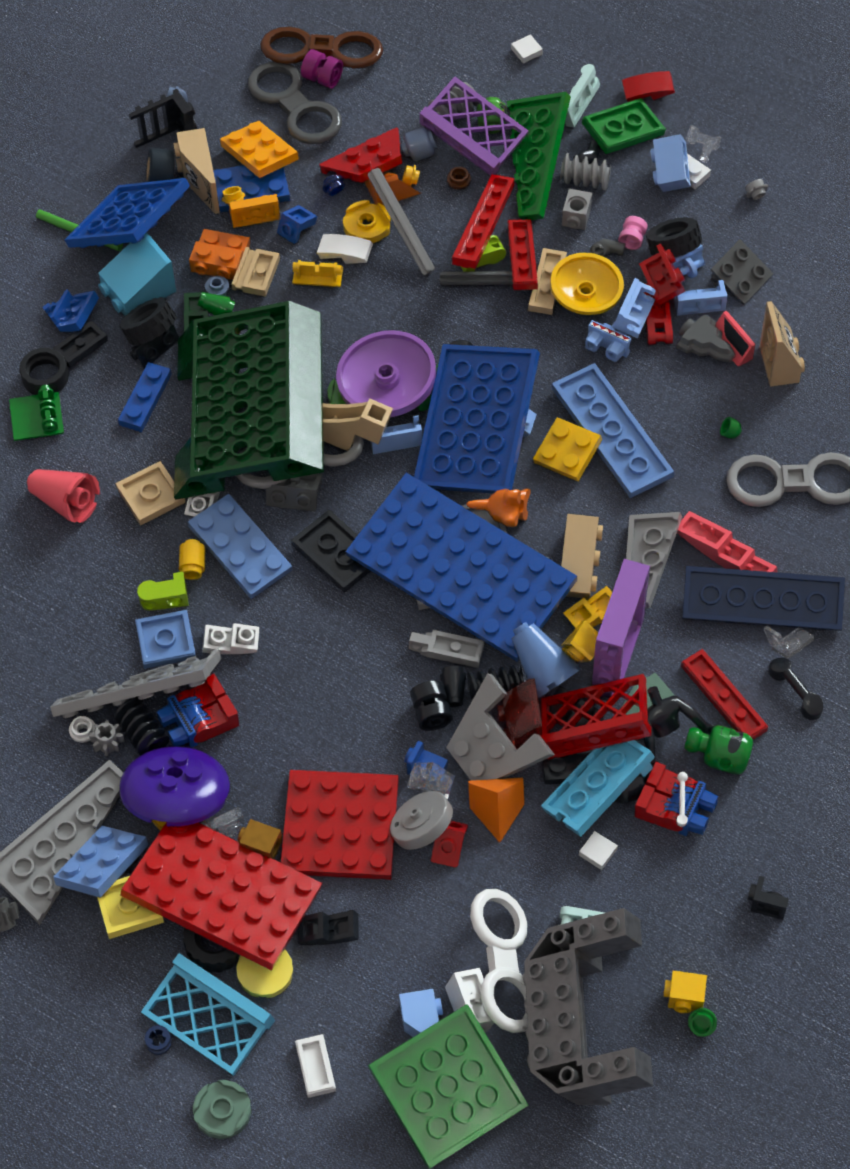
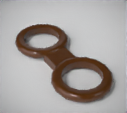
(323, 43)

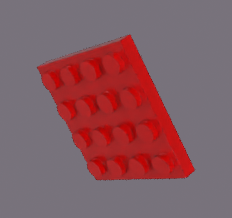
(340, 824)

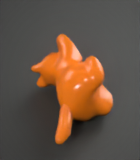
(504, 506)

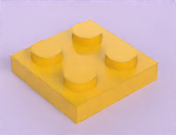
(567, 449)

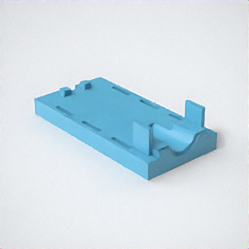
(597, 784)

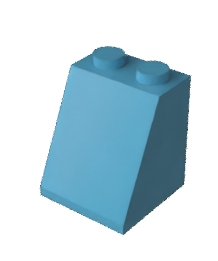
(137, 275)

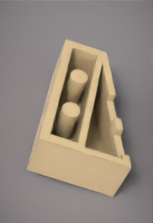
(581, 553)

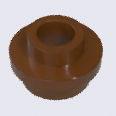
(458, 178)

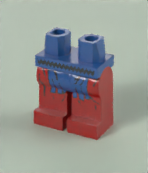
(199, 713)
(660, 801)

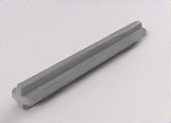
(401, 221)

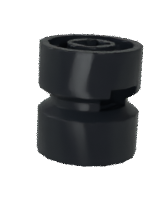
(431, 705)

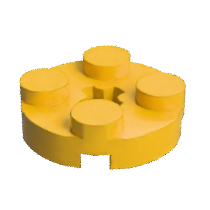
(361, 211)

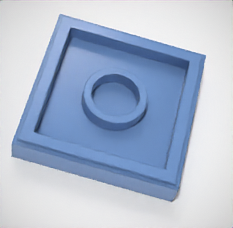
(165, 639)

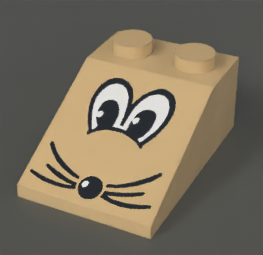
(197, 165)
(779, 349)

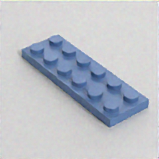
(624, 442)

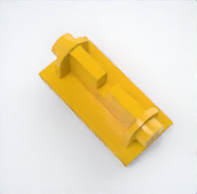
(319, 275)

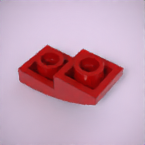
(648, 84)

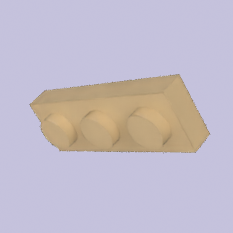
(542, 298)

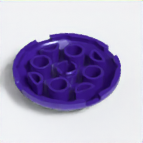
(174, 786)

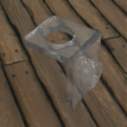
(791, 644)

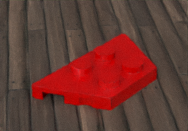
(358, 161)

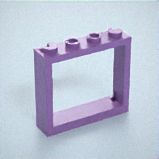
(621, 624)

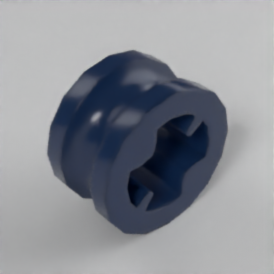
(154, 1031)

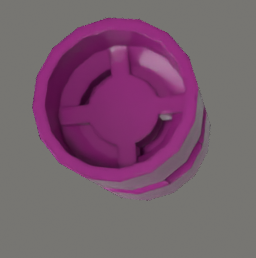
(318, 67)

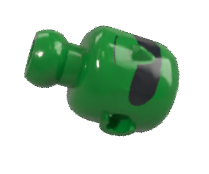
(722, 749)

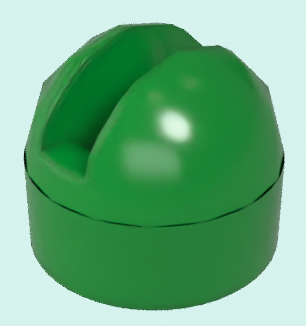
(730, 428)

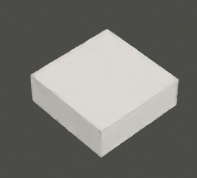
(526, 49)
(598, 850)

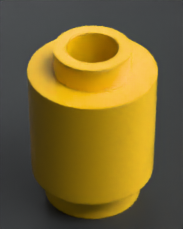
(192, 559)

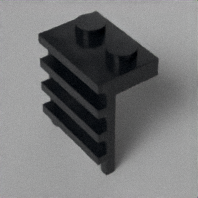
(176, 114)

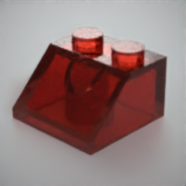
(521, 713)

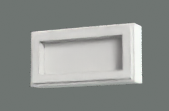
(315, 1066)

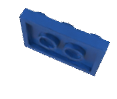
(251, 184)

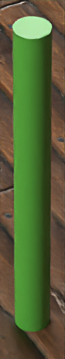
(65, 224)

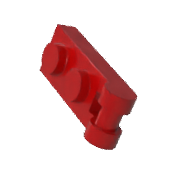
(659, 318)

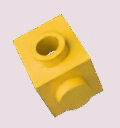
(685, 991)

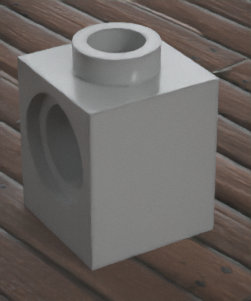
(577, 209)

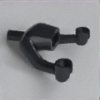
(664, 717)

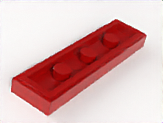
(522, 254)
(723, 694)

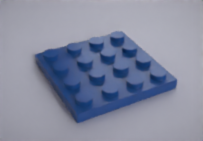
(127, 213)

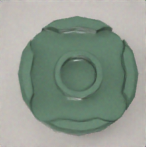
(222, 1109)

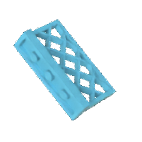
(221, 993)

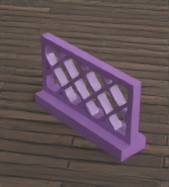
(459, 140)

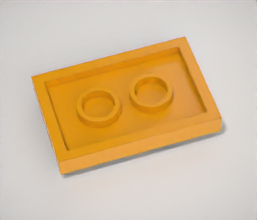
(259, 149)

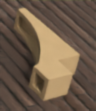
(347, 421)

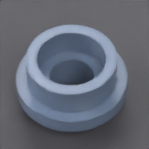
(217, 285)

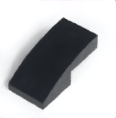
(328, 929)

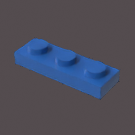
(144, 397)

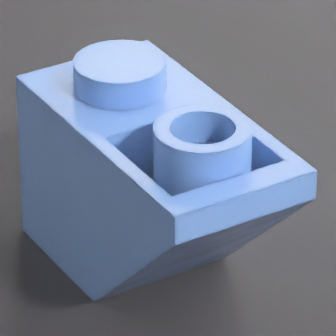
(419, 1010)

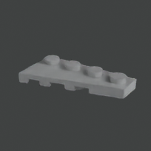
(650, 544)

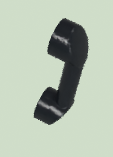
(812, 703)

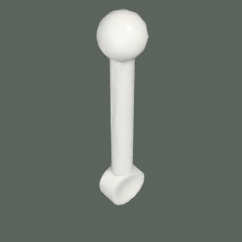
(682, 819)

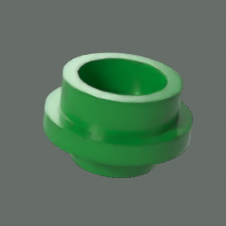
(702, 1022)

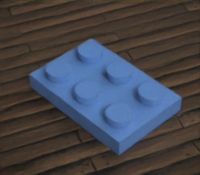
(101, 861)

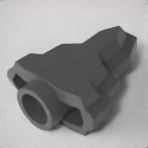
(704, 339)

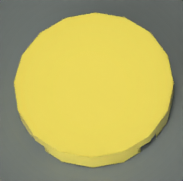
(263, 982)

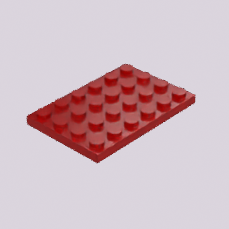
(222, 891)

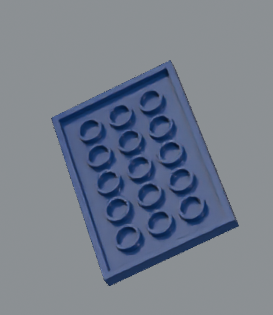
(476, 418)

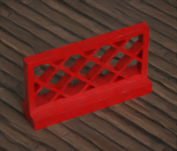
(596, 733)

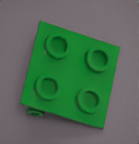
(36, 415)

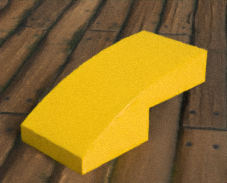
(589, 610)

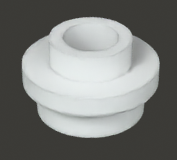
(80, 723)

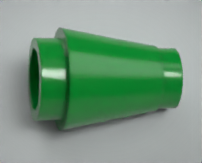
(215, 303)

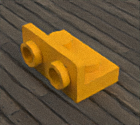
(254, 210)

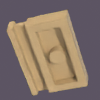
(256, 271)

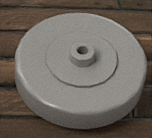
(421, 820)

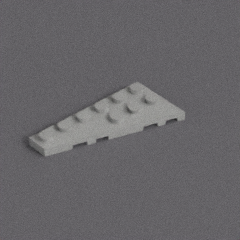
(143, 685)
(47, 845)

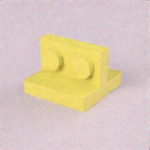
(123, 915)

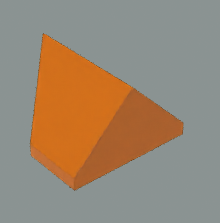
(399, 188)
(496, 803)

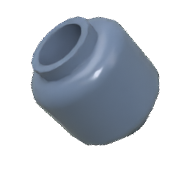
(419, 144)

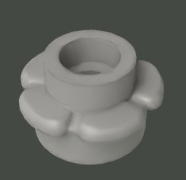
(756, 189)

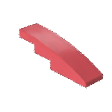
(719, 545)

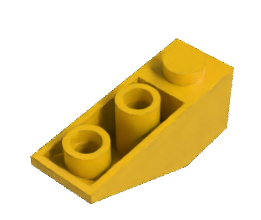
(581, 643)

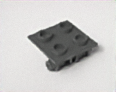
(740, 271)

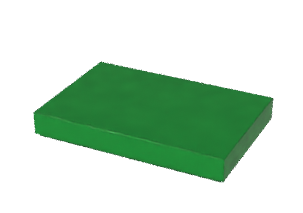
(623, 125)

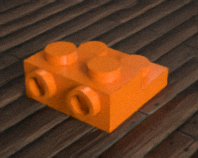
(218, 253)

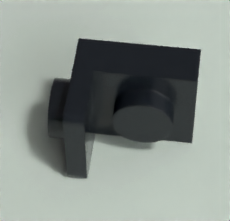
(767, 903)

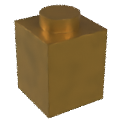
(260, 838)

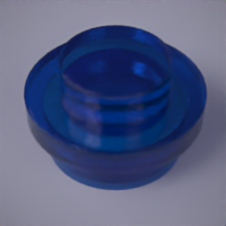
(333, 184)

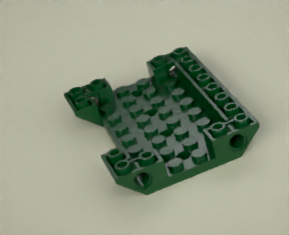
(278, 388)

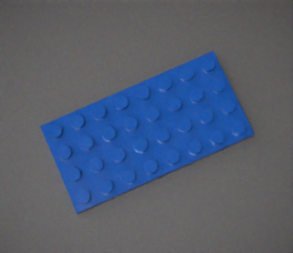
(460, 564)

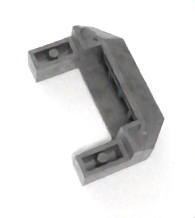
(558, 1012)

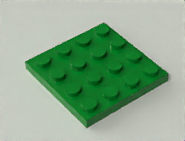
(447, 1086)

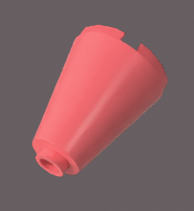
(65, 492)

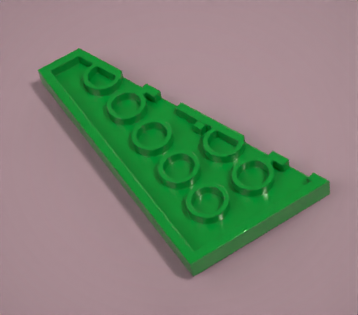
(538, 152)

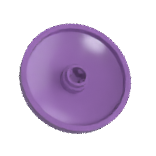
(388, 369)

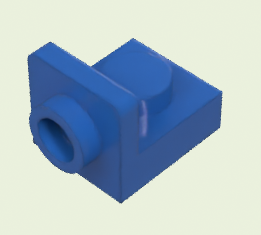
(295, 221)
(418, 754)

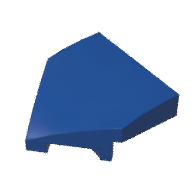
(71, 311)

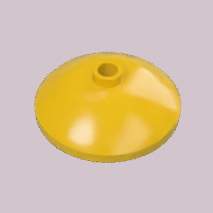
(590, 275)

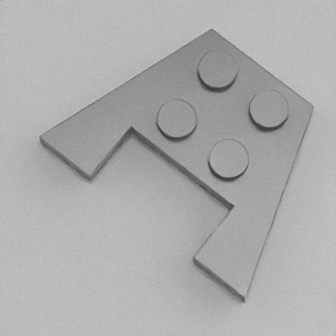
(482, 745)

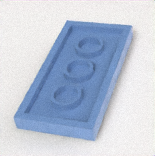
(239, 546)

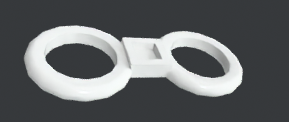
(500, 955)

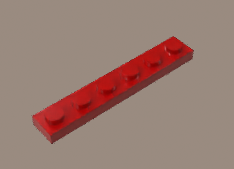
(483, 221)

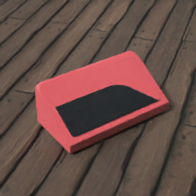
(737, 338)

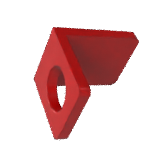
(449, 845)

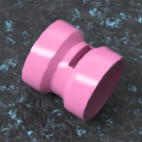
(633, 232)

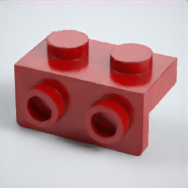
(662, 275)

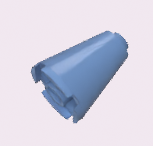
(542, 658)

